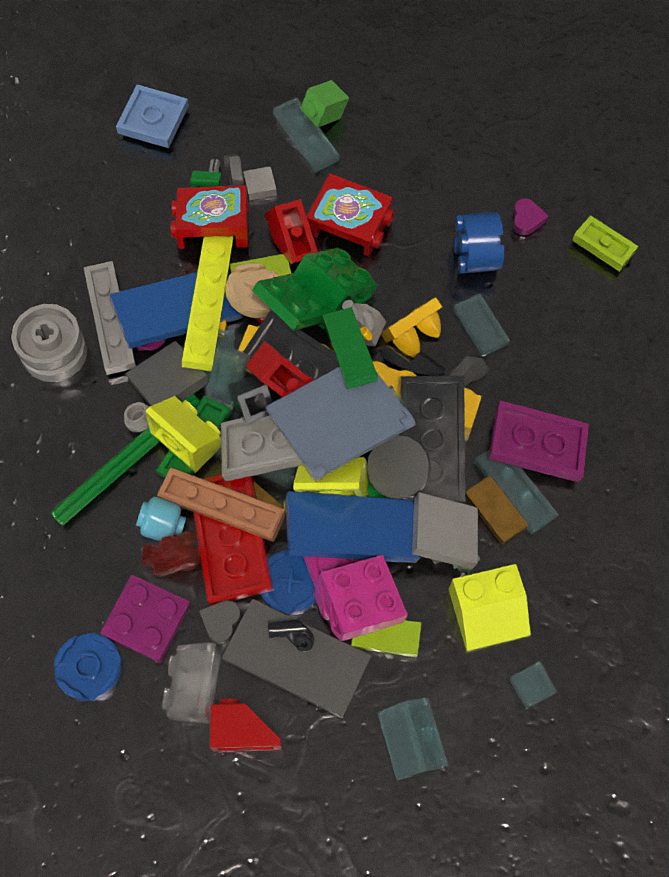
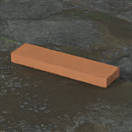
(222, 504)

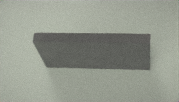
(320, 676)

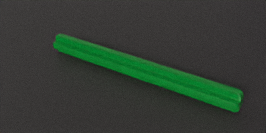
(108, 473)

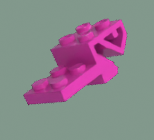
(355, 595)

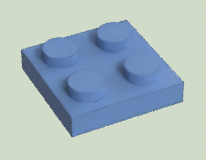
(152, 116)

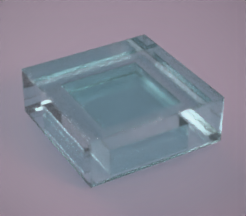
(533, 685)

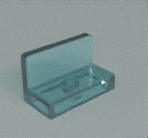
(412, 738)

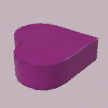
(528, 217)

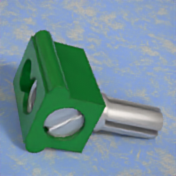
(207, 179)

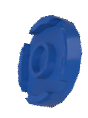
(88, 667)

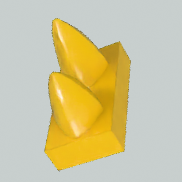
(405, 335)

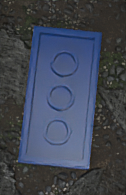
(159, 310)
(349, 527)

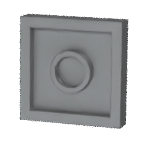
(445, 531)

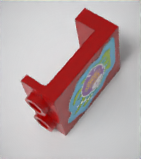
(351, 212)
(210, 213)

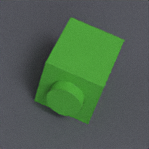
(324, 103)

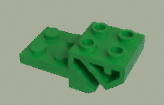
(316, 288)

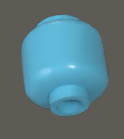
(160, 518)

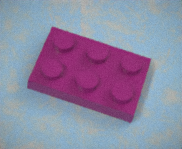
(539, 441)

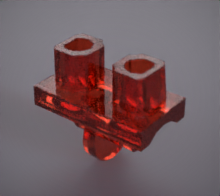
(172, 554)

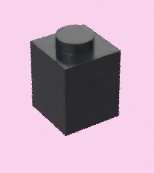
(250, 398)

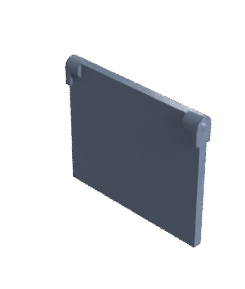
(338, 424)

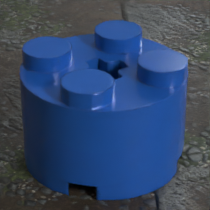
(479, 242)

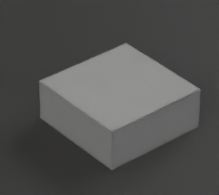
(260, 183)

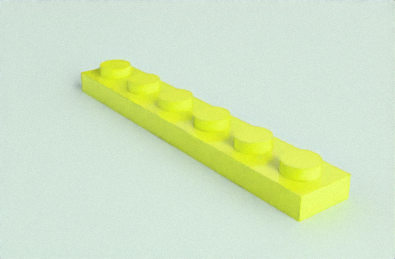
(207, 303)

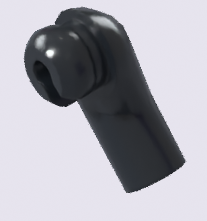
(294, 631)

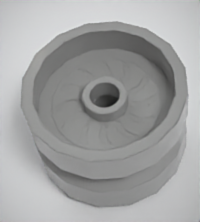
(49, 342)

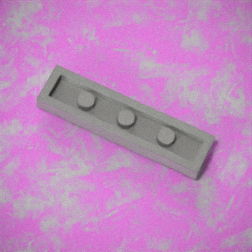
(101, 283)

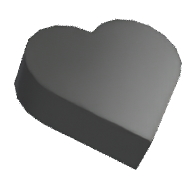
(233, 169)
(471, 368)
(220, 620)

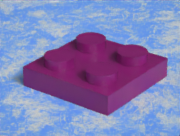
(145, 618)

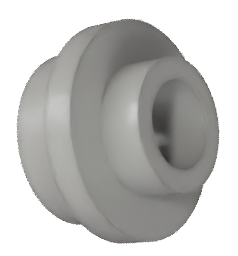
(135, 417)

